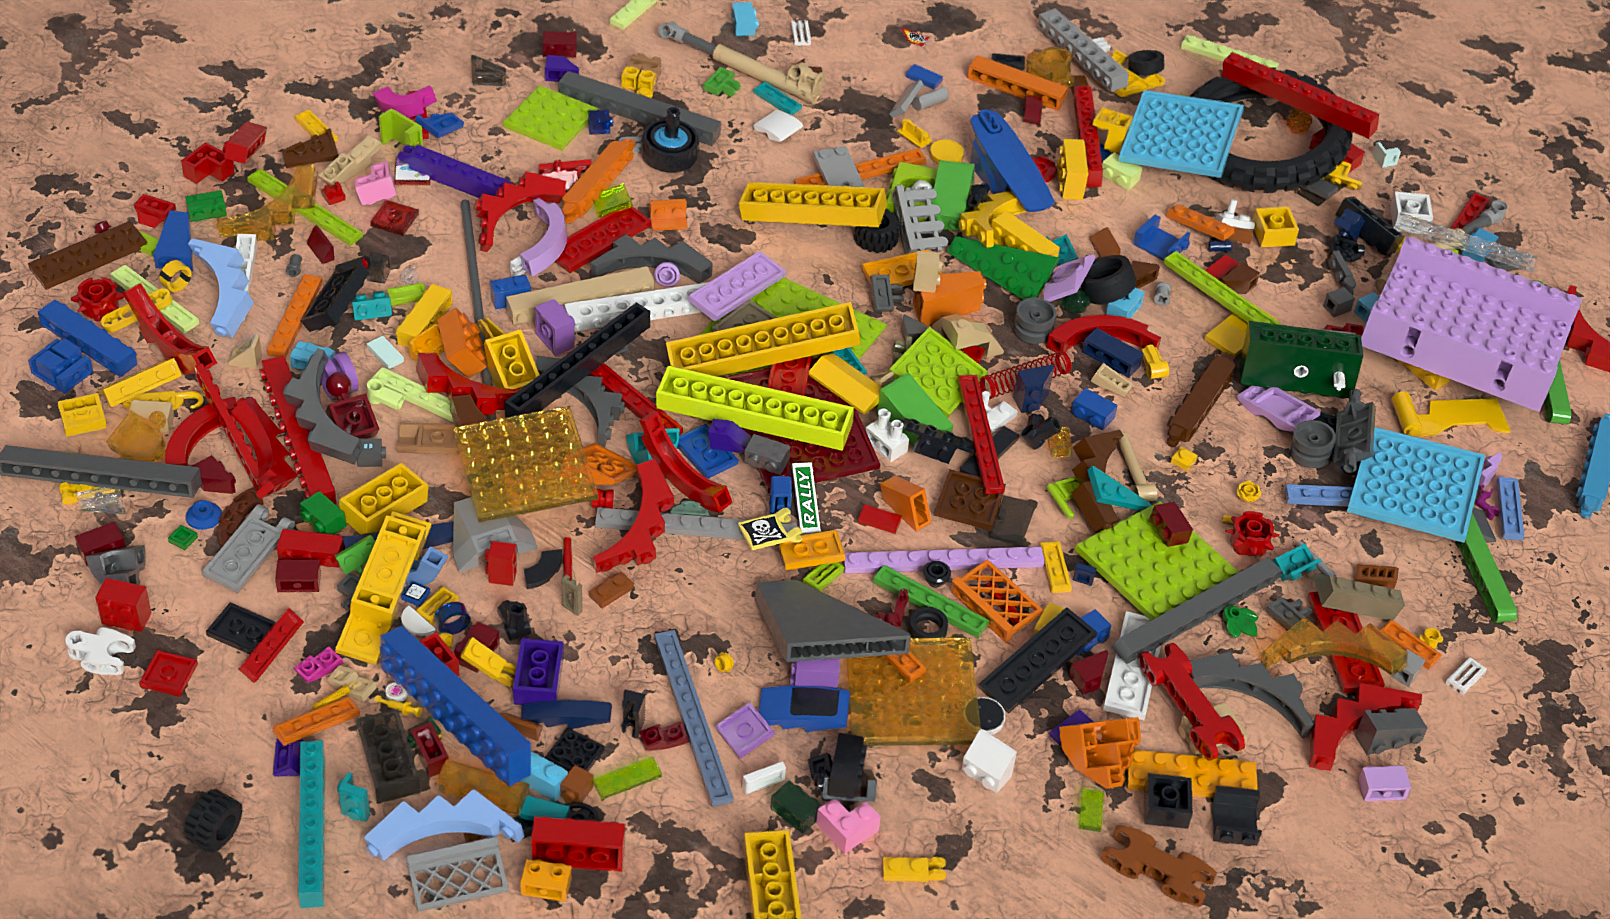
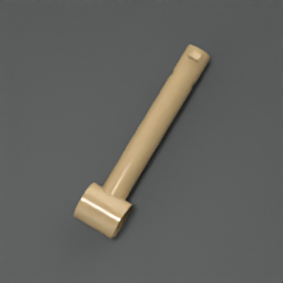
(1142, 488)

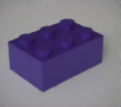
(538, 671)

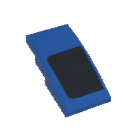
(805, 707)

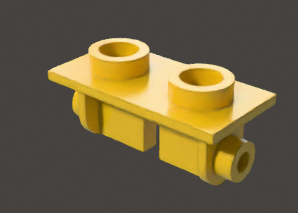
(915, 135)

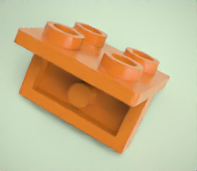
(668, 214)

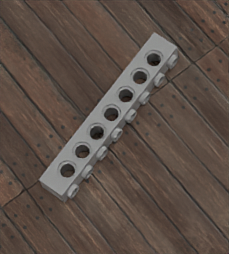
(1083, 50)

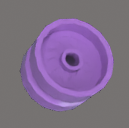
(343, 364)

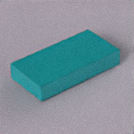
(538, 807)

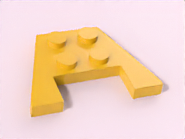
(1135, 83)

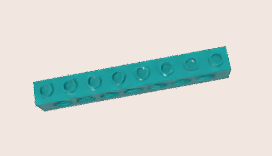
(312, 824)

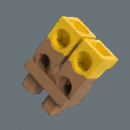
(641, 72)

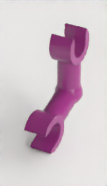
(1480, 501)

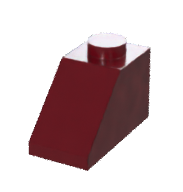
(1089, 672)
(429, 748)

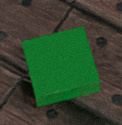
(182, 537)

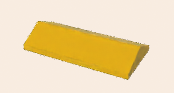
(846, 382)

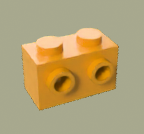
(546, 880)

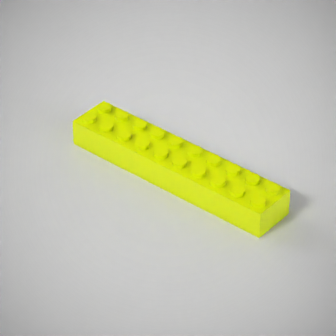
(755, 407)

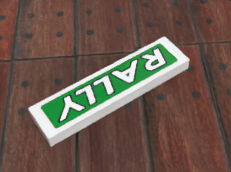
(806, 498)

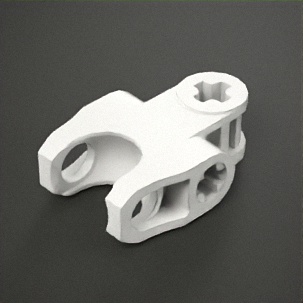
(97, 649)

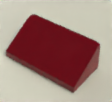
(321, 246)

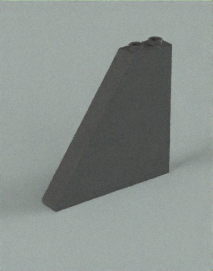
(821, 627)

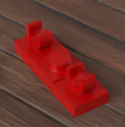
(577, 165)

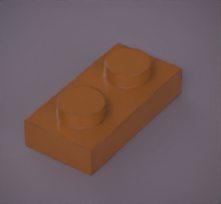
(611, 589)

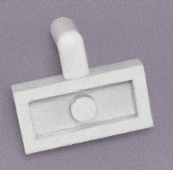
(1228, 217)
(998, 415)

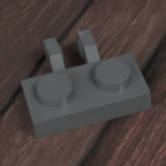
(882, 293)
(1287, 613)

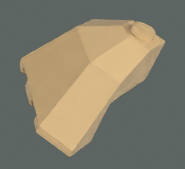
(967, 332)

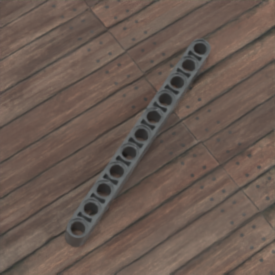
(1196, 610)

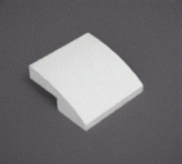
(778, 125)

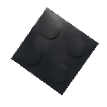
(1168, 801)

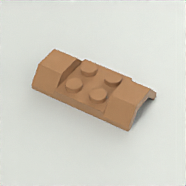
(427, 438)

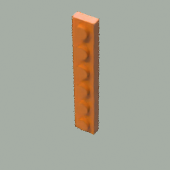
(291, 321)

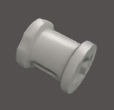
(1162, 293)

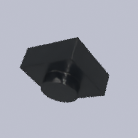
(821, 760)

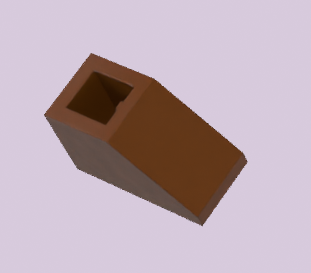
(1241, 278)

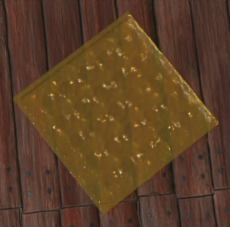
(524, 464)
(929, 710)

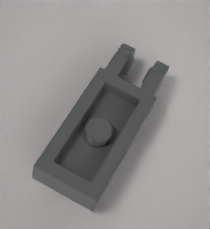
(1341, 271)

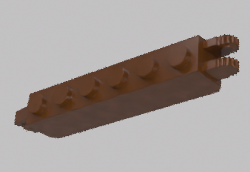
(1201, 399)

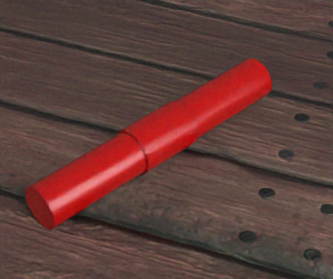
(567, 557)

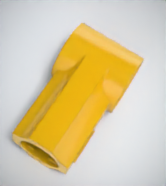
(1154, 364)

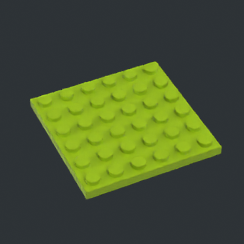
(1150, 572)

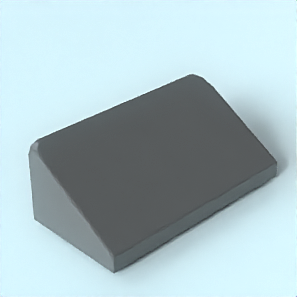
(1483, 525)

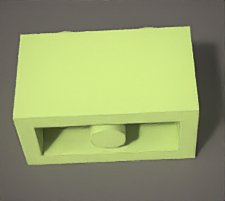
(1121, 173)

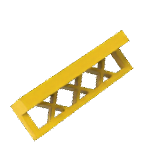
(140, 382)

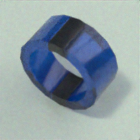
(449, 610)

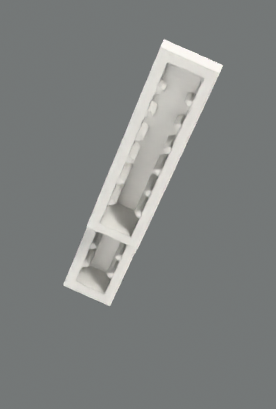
(247, 247)

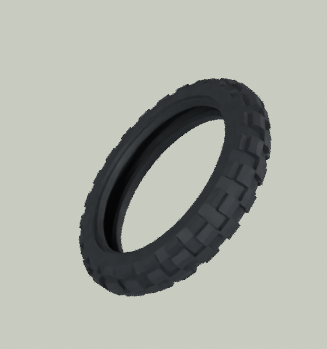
(1280, 174)

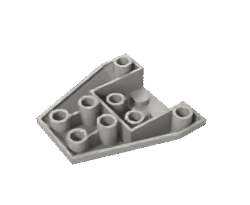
(473, 538)

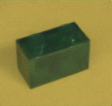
(795, 806)

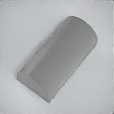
(930, 99)

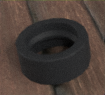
(928, 614)

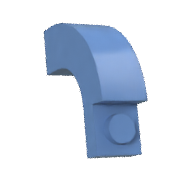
(427, 567)

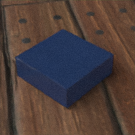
(1084, 574)

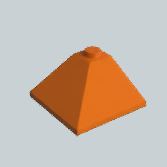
(608, 466)

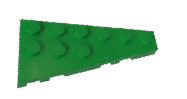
(1012, 268)

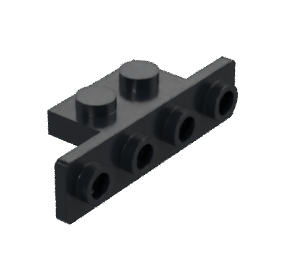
(936, 443)

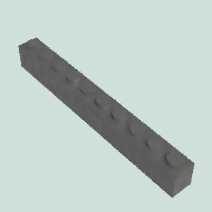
(634, 105)
(100, 471)

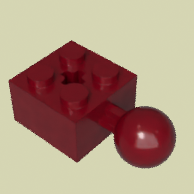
(356, 408)

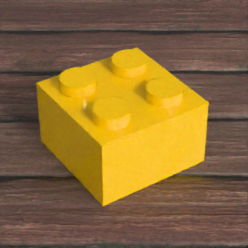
(1275, 226)

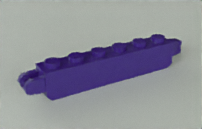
(451, 171)

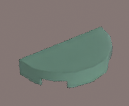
(689, 508)

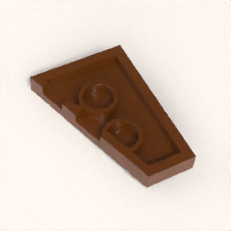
(315, 150)

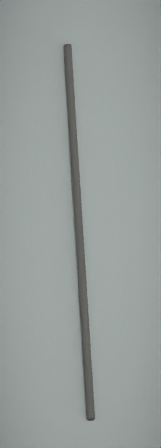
(475, 283)

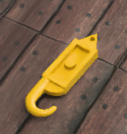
(175, 398)

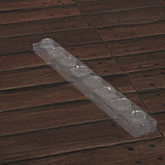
(1466, 242)

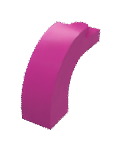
(407, 105)

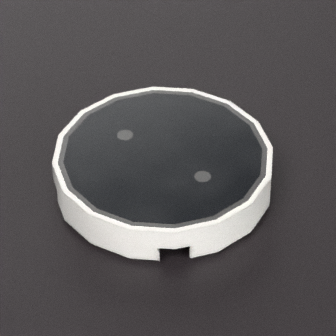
(990, 715)

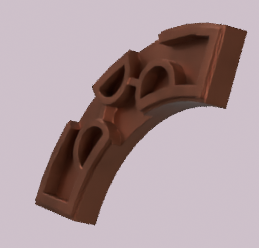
(235, 513)

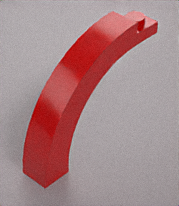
(1120, 327)
(191, 432)
(677, 470)

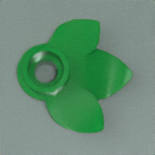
(1240, 621)

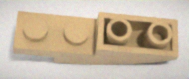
(349, 165)

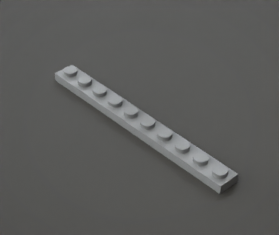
(677, 524)

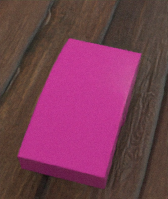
(317, 667)

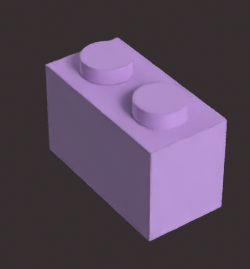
(1384, 783)

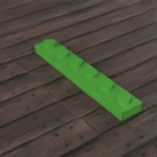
(925, 597)

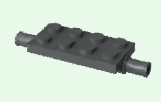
(1354, 432)

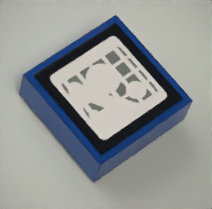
(416, 594)

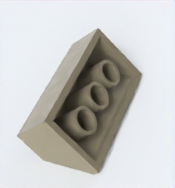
(1359, 597)

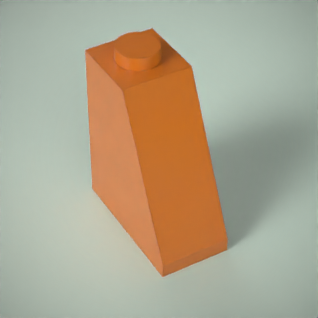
(907, 500)

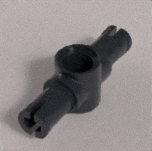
(978, 194)

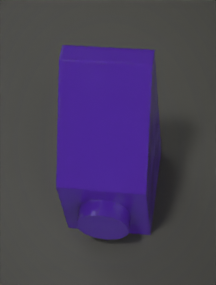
(557, 67)
(727, 436)

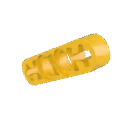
(119, 324)

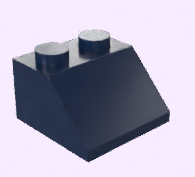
(1032, 387)

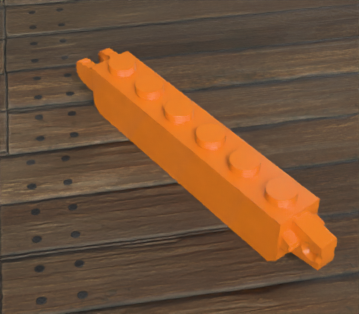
(597, 179)

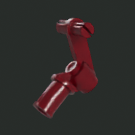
(895, 618)

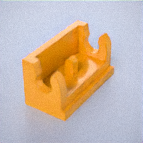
(426, 342)

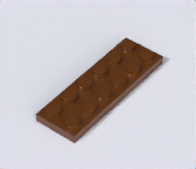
(87, 255)

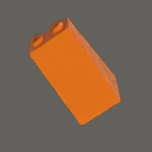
(956, 294)

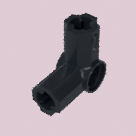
(1039, 430)
(514, 619)

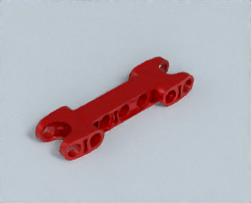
(1207, 725)

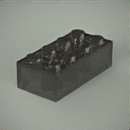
(387, 756)

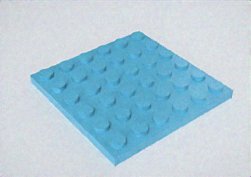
(1181, 133)
(1418, 485)

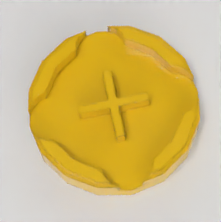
(947, 151)

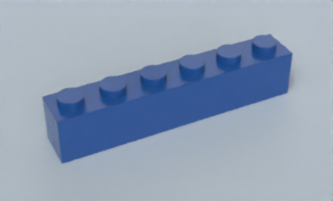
(86, 335)

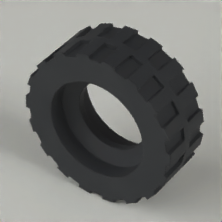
(1146, 62)

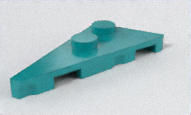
(1113, 493)

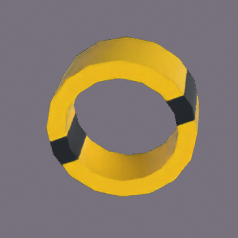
(169, 270)

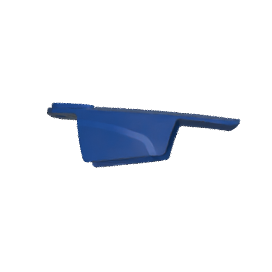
(1005, 162)

